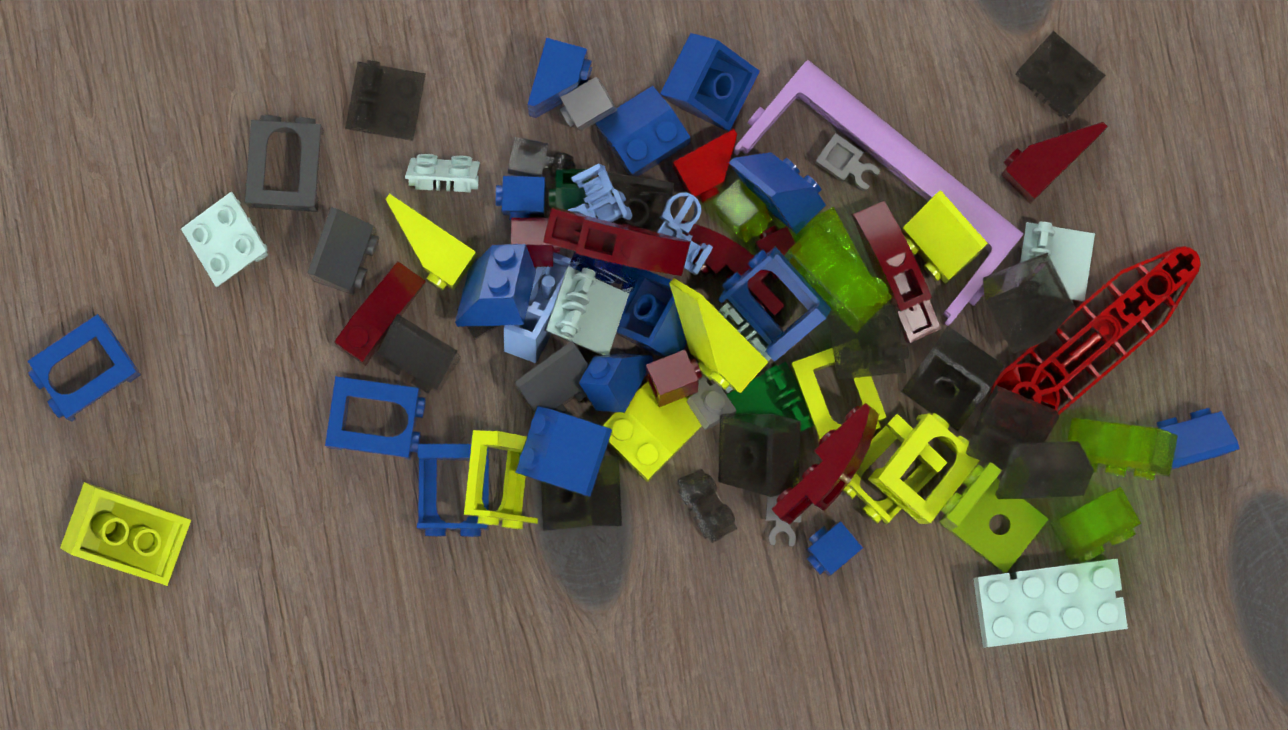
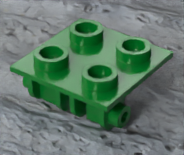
(773, 393)

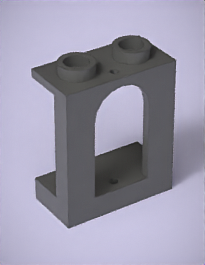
(306, 197)

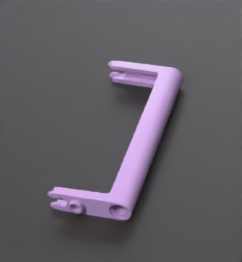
(898, 157)

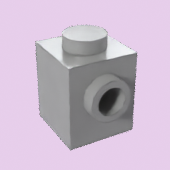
(587, 104)

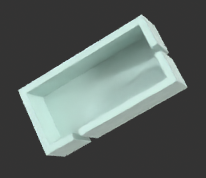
(1050, 603)

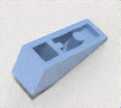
(531, 338)

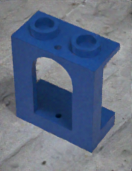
(739, 295)
(71, 404)
(398, 446)
(427, 509)

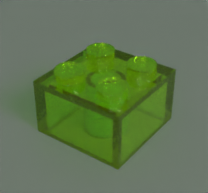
(1096, 523)

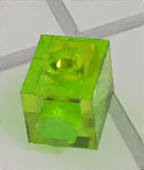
(742, 211)

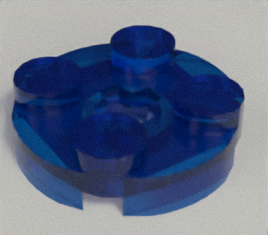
(608, 271)

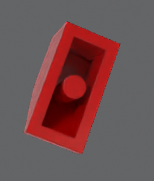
(706, 167)

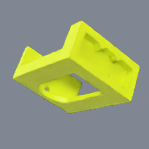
(804, 373)
(930, 466)
(889, 476)
(513, 492)

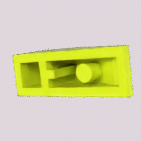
(438, 251)

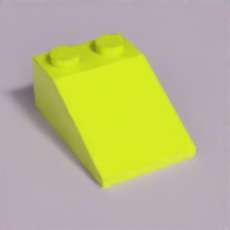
(943, 238)
(714, 342)
(651, 434)
(125, 534)

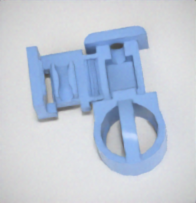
(599, 196)
(678, 228)

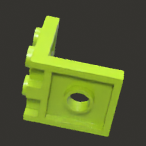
(970, 514)

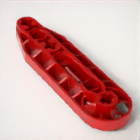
(1109, 325)

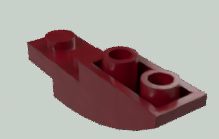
(616, 242)
(734, 258)
(898, 269)
(841, 456)

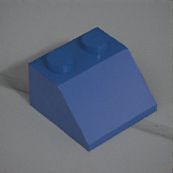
(559, 72)
(710, 81)
(643, 132)
(780, 187)
(497, 288)
(652, 316)
(1201, 437)
(563, 451)

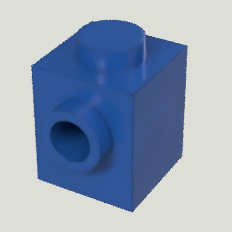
(521, 196)
(832, 548)

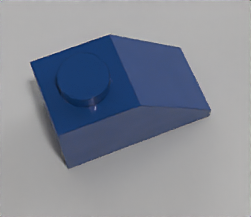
(613, 380)

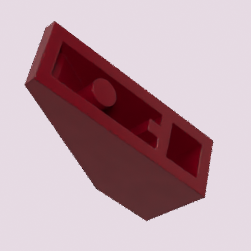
(1044, 161)
(374, 317)

